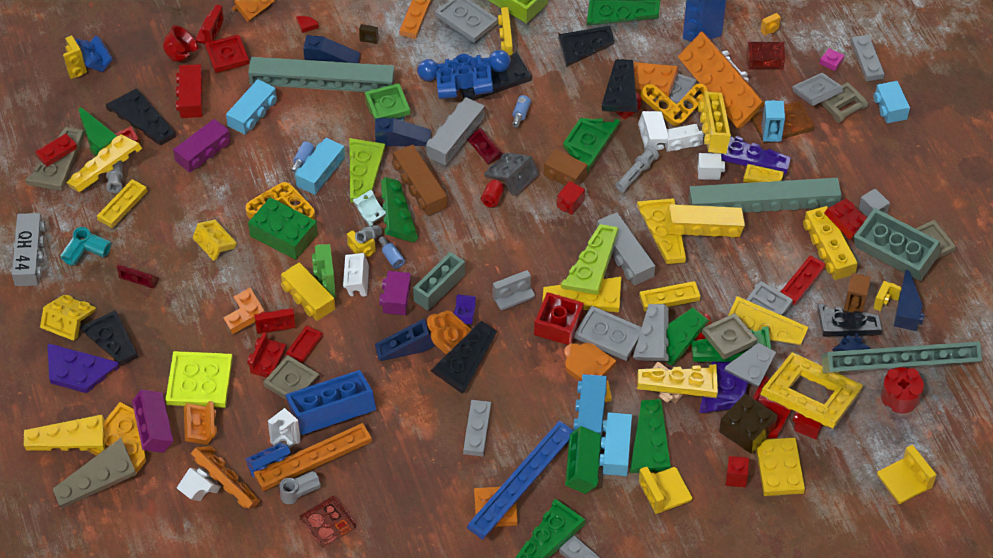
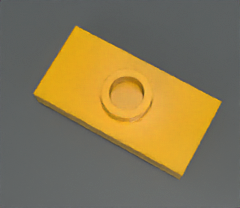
(760, 174)

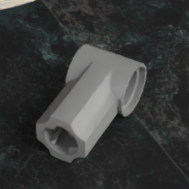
(298, 487)

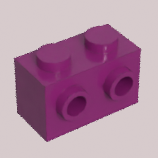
(396, 292)

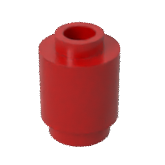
(492, 193)

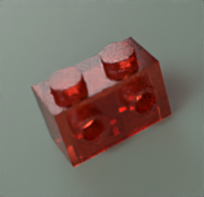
(765, 55)

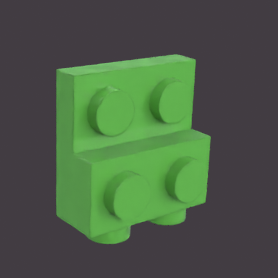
(387, 102)
(323, 267)

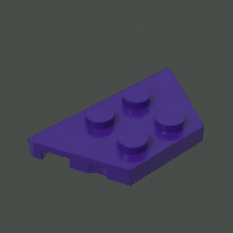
(77, 369)
(729, 390)

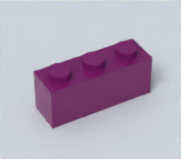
(202, 145)
(152, 421)

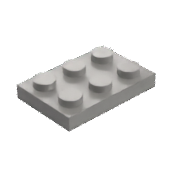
(467, 18)
(608, 333)

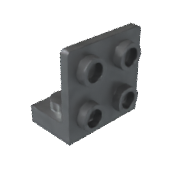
(515, 170)

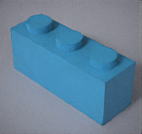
(591, 402)

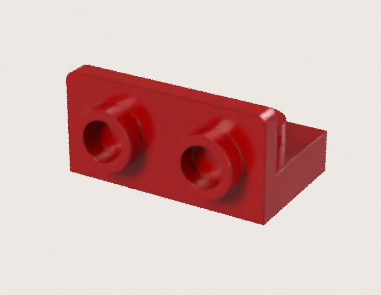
(211, 25)
(274, 320)
(265, 356)

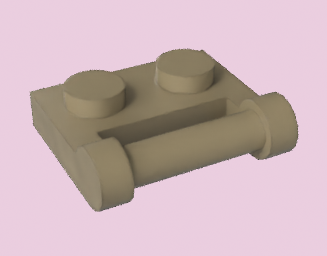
(840, 100)

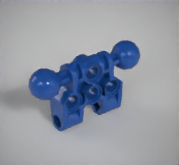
(464, 73)

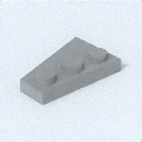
(652, 337)

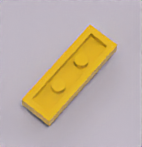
(505, 31)
(122, 203)
(670, 295)

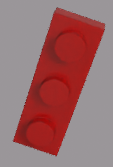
(803, 279)

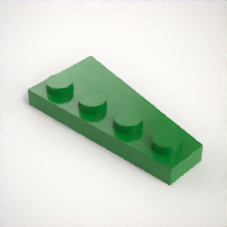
(621, 11)
(397, 213)
(704, 352)
(650, 440)
(553, 532)

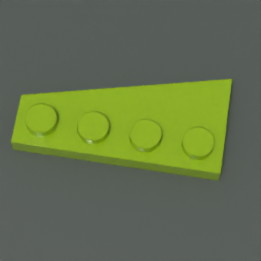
(593, 262)

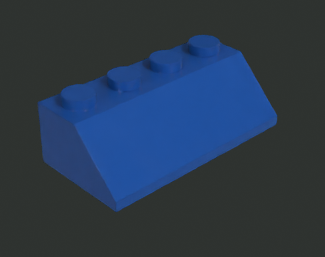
(705, 17)
(331, 402)

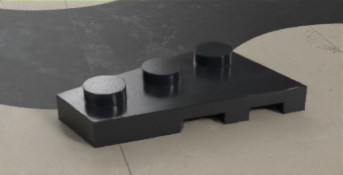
(584, 43)
(111, 337)

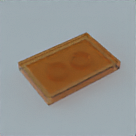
(796, 121)

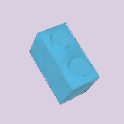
(891, 102)
(773, 120)

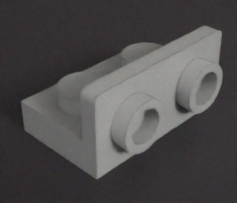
(513, 290)

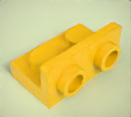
(74, 59)
(213, 238)

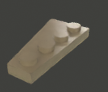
(56, 174)
(98, 474)

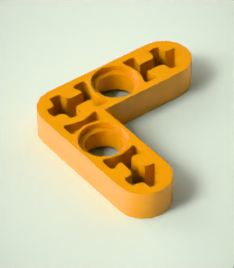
(673, 108)
(284, 198)

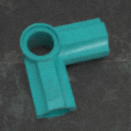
(91, 243)

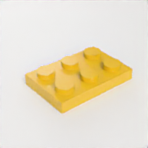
(780, 467)

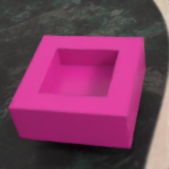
(832, 59)

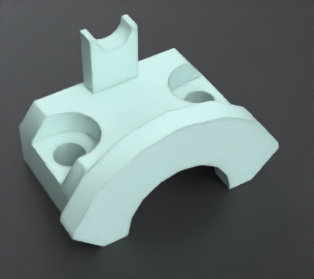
(369, 208)

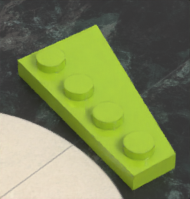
(364, 166)

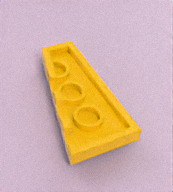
(606, 300)

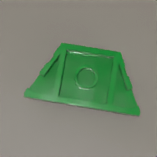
(589, 139)

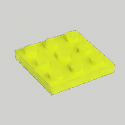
(199, 378)

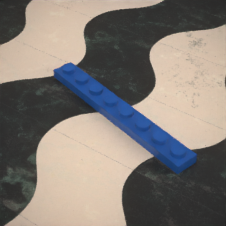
(520, 481)

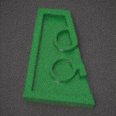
(682, 333)

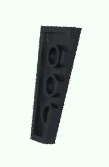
(513, 76)
(621, 88)
(142, 115)
(463, 360)

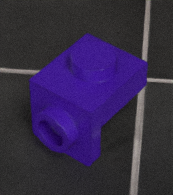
(465, 308)

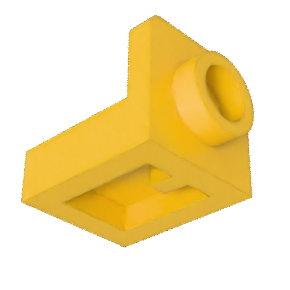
(367, 247)
(887, 292)

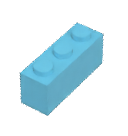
(251, 107)
(320, 166)
(616, 444)

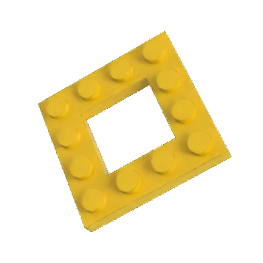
(828, 414)

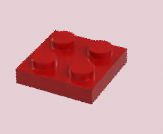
(227, 53)
(846, 217)

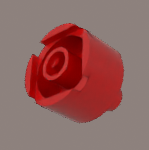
(902, 389)

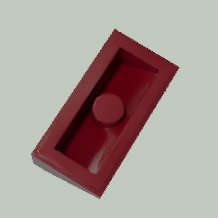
(485, 146)
(137, 276)

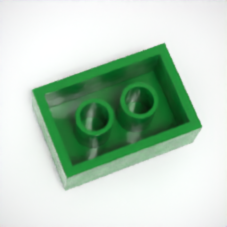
(283, 228)

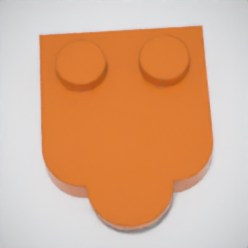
(446, 330)
(587, 360)

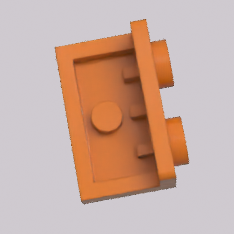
(251, 8)
(199, 423)

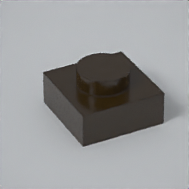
(368, 34)

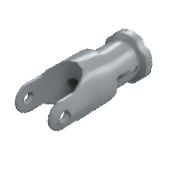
(114, 178)

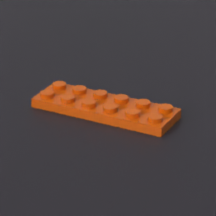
(720, 76)

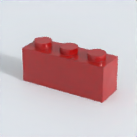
(189, 91)

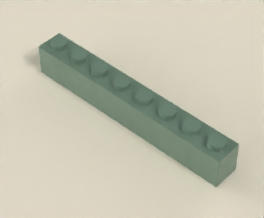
(320, 74)
(769, 195)
(901, 357)

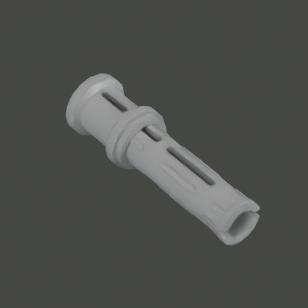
(641, 164)

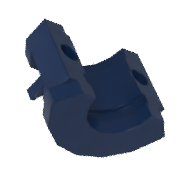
(849, 343)

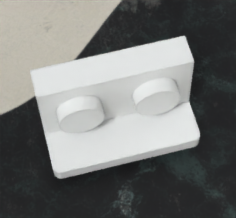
(683, 137)

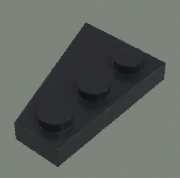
(841, 323)

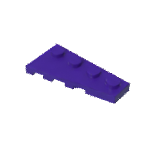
(744, 153)

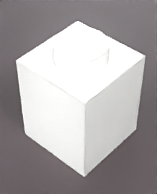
(710, 166)

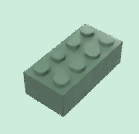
(897, 244)

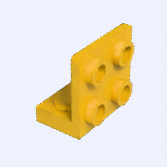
(65, 315)
(907, 476)
(664, 489)

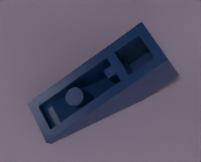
(324, 49)
(400, 133)
(909, 305)
(406, 342)

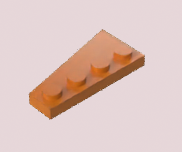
(205, 458)

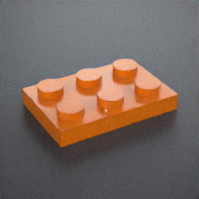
(659, 75)

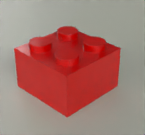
(558, 318)

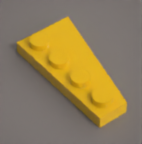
(103, 162)
(669, 244)
(780, 327)
(692, 381)
(78, 433)

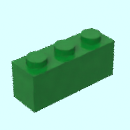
(583, 460)

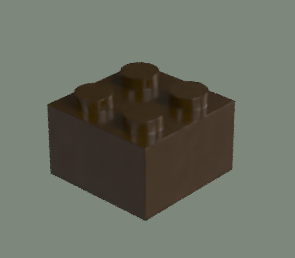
(748, 423)

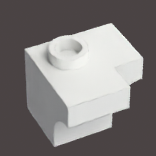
(198, 483)

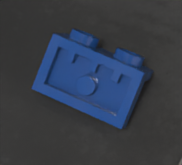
(94, 53)
(266, 457)

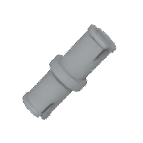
(368, 233)

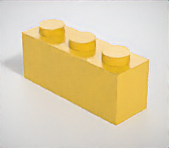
(307, 292)

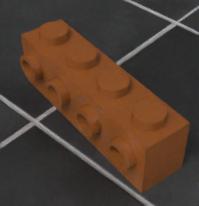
(419, 180)

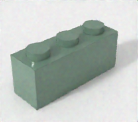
(439, 281)

